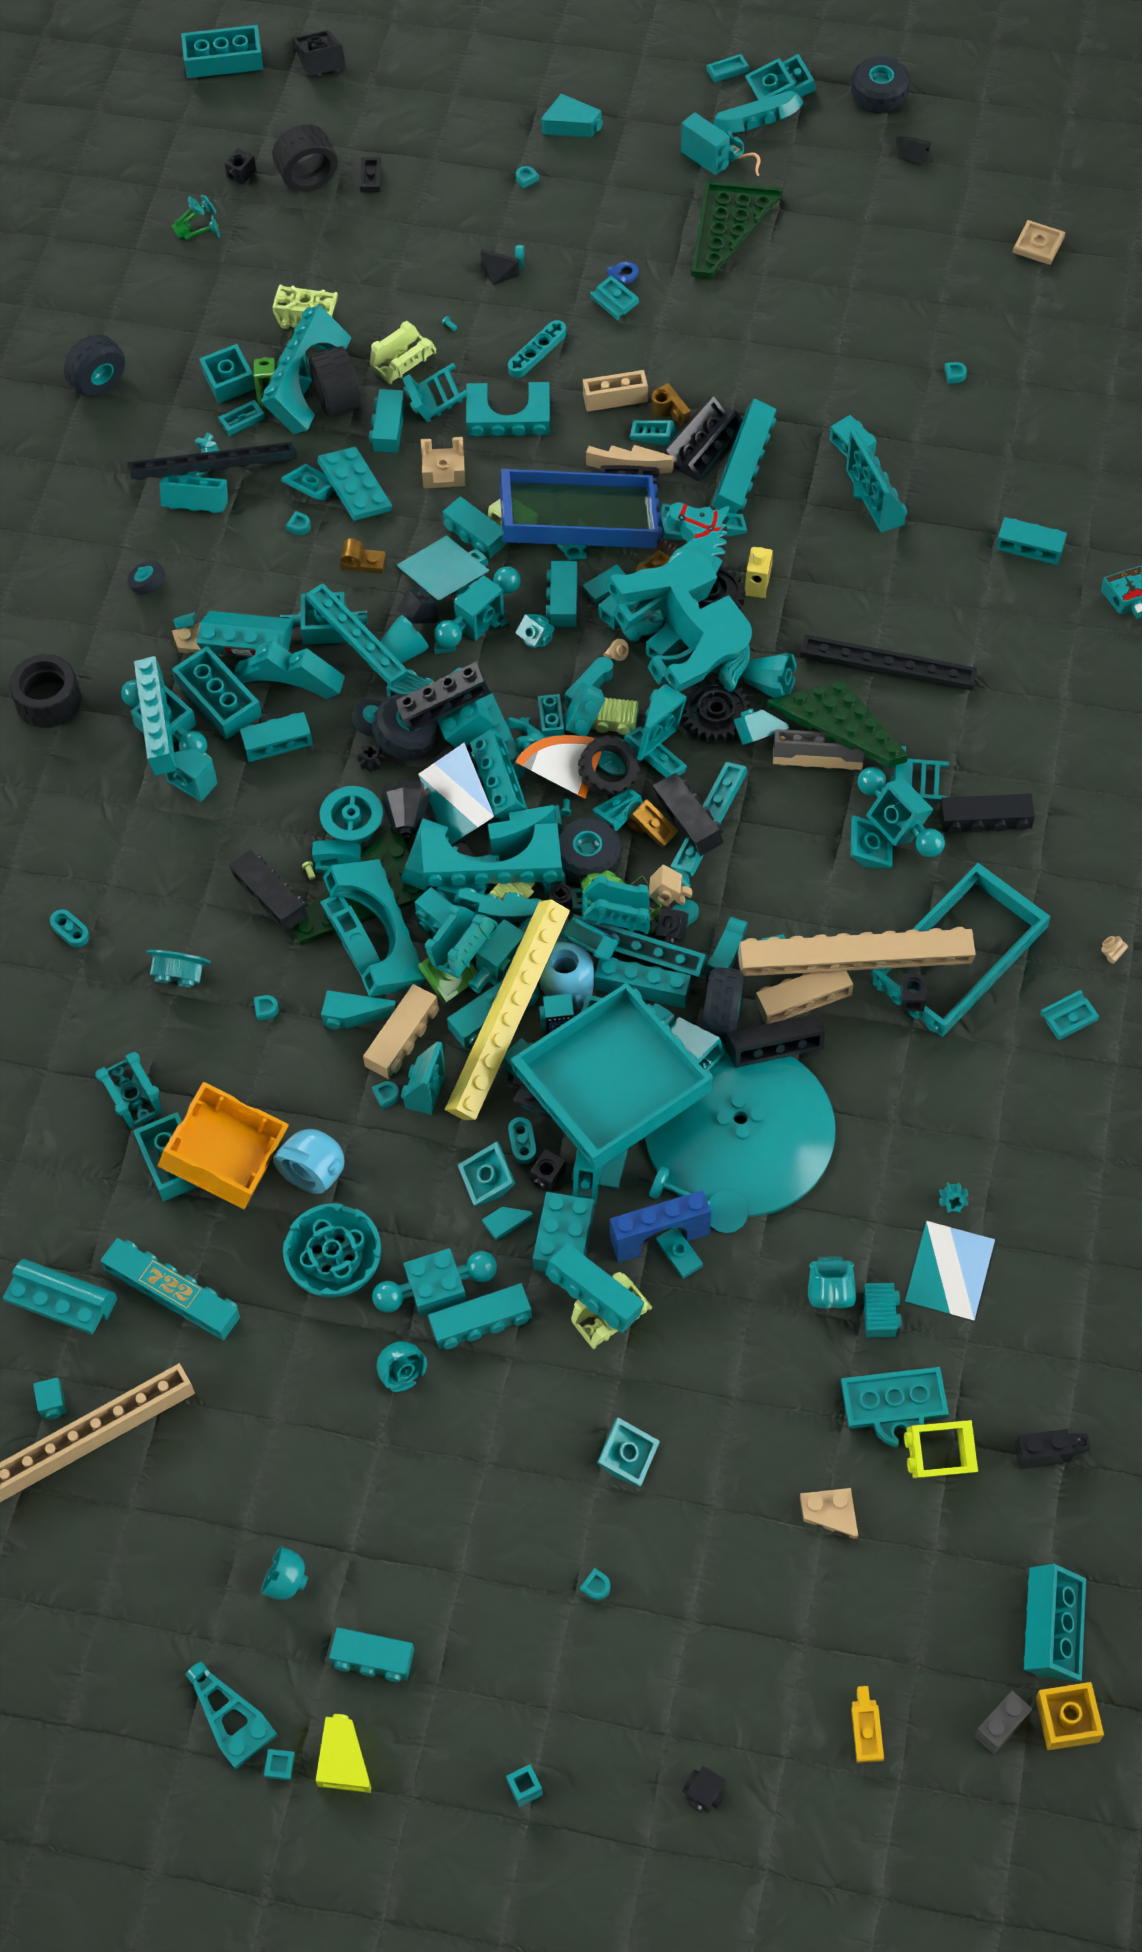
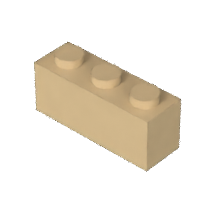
(615, 390)

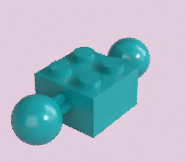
(478, 607)
(180, 717)
(900, 812)
(434, 1282)

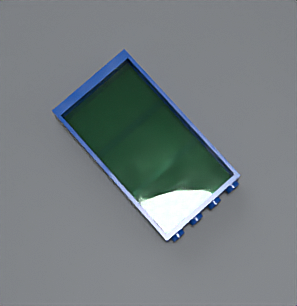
(579, 508)

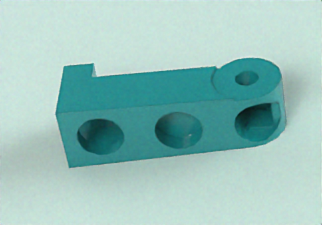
(595, 675)
(727, 948)

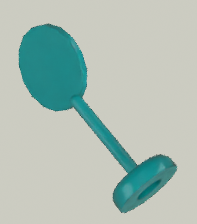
(727, 1207)

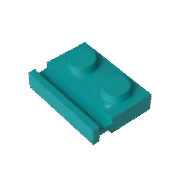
(614, 297)
(1069, 1015)

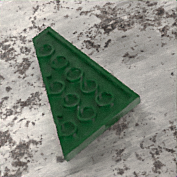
(726, 220)
(843, 719)
(393, 857)

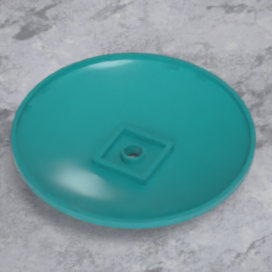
(766, 1159)

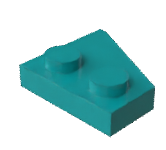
(619, 808)

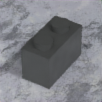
(1003, 1722)

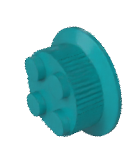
(351, 814)
(176, 967)

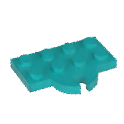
(894, 1401)

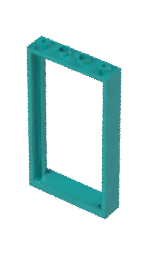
(1008, 897)

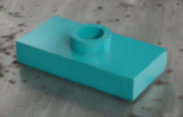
(679, 1252)

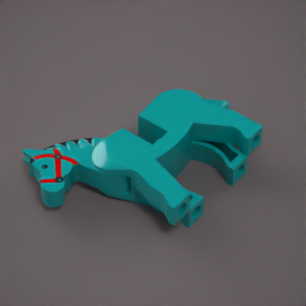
(715, 634)

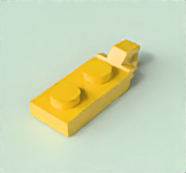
(866, 1728)

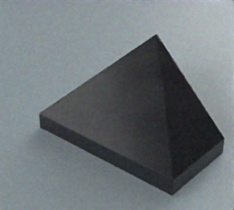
(499, 266)

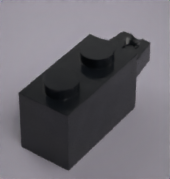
(1049, 1448)

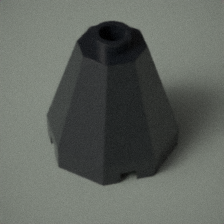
(405, 806)

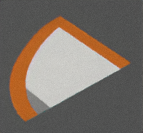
(558, 759)

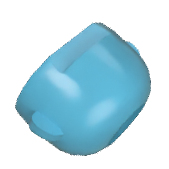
(578, 982)
(310, 1160)

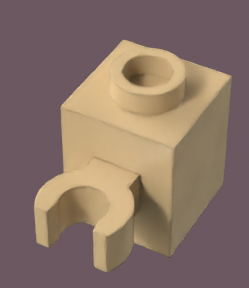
(666, 887)

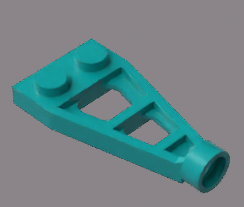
(248, 1739)

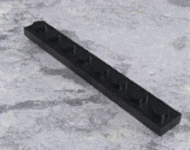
(211, 460)
(888, 662)

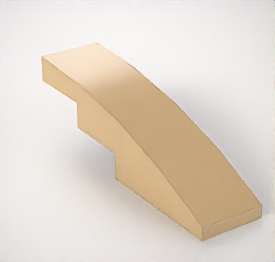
(637, 457)

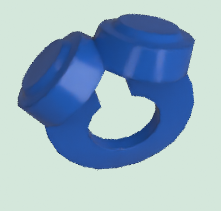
(623, 279)

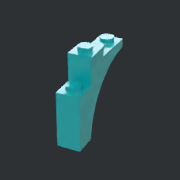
(298, 669)

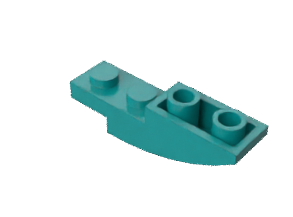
(551, 715)
(511, 906)
(350, 932)

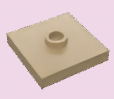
(1039, 242)

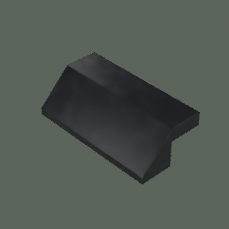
(703, 439)

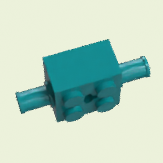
(315, 627)
(497, 954)

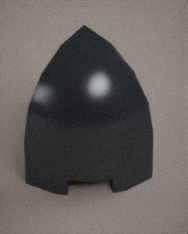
(912, 148)

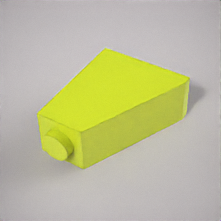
(341, 1758)

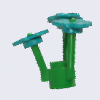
(182, 226)

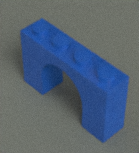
(631, 1229)

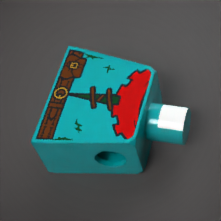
(1125, 591)

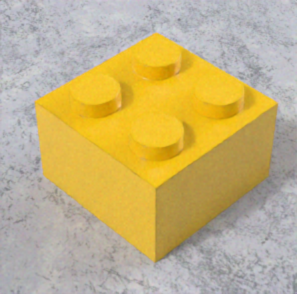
(1069, 1716)

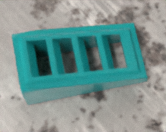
(653, 437)

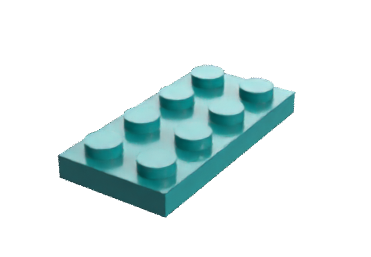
(354, 483)

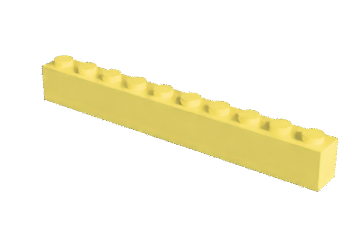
(507, 1010)

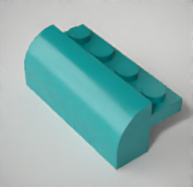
(59, 1296)

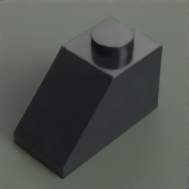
(418, 607)

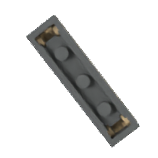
(813, 750)

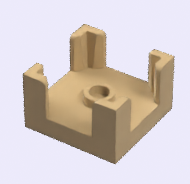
(443, 466)

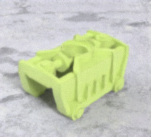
(298, 301)
(396, 353)
(603, 1330)

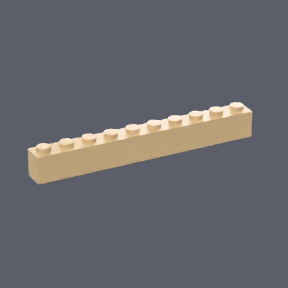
(856, 951)
(93, 1430)

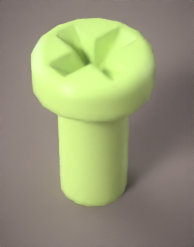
(308, 867)

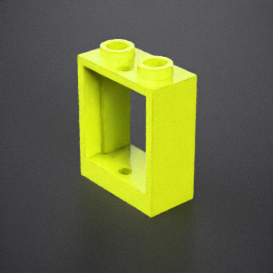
(965, 1443)

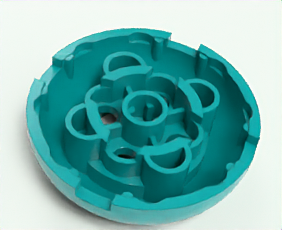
(320, 1228)

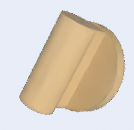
(617, 650)
(1113, 948)

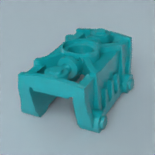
(617, 904)
(459, 940)
(139, 1082)

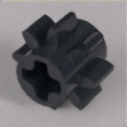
(371, 758)

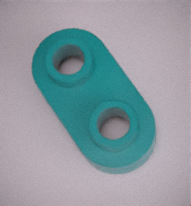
(71, 929)
(523, 1141)

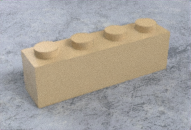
(802, 994)
(401, 1031)

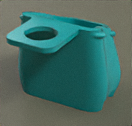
(831, 1283)

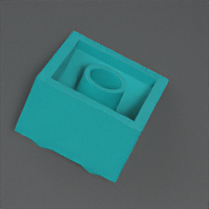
(194, 773)

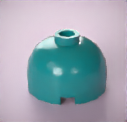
(400, 1365)
(285, 1575)

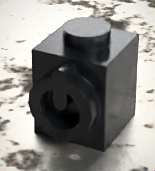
(672, 925)
(704, 1790)

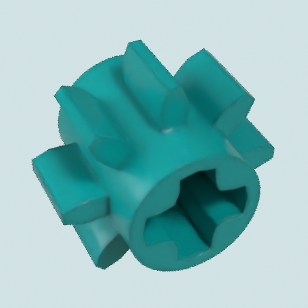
(953, 1197)

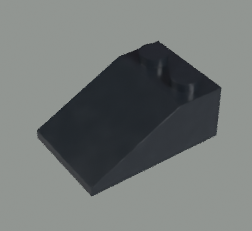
(319, 53)

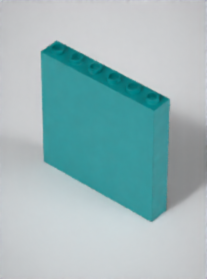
(612, 1075)

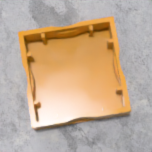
(223, 1145)

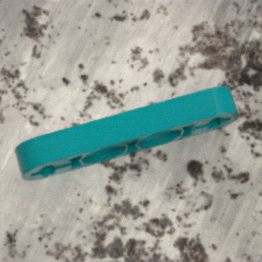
(534, 347)

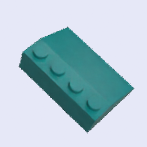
(880, 496)

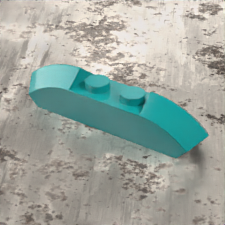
(758, 112)

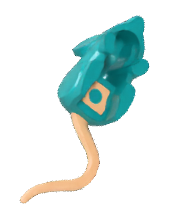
(737, 149)

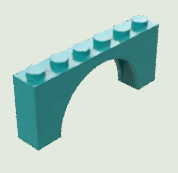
(283, 394)
(448, 867)
(368, 885)

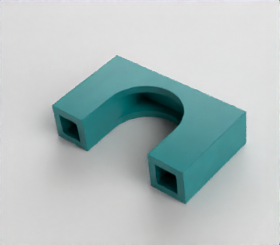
(485, 422)
(663, 643)

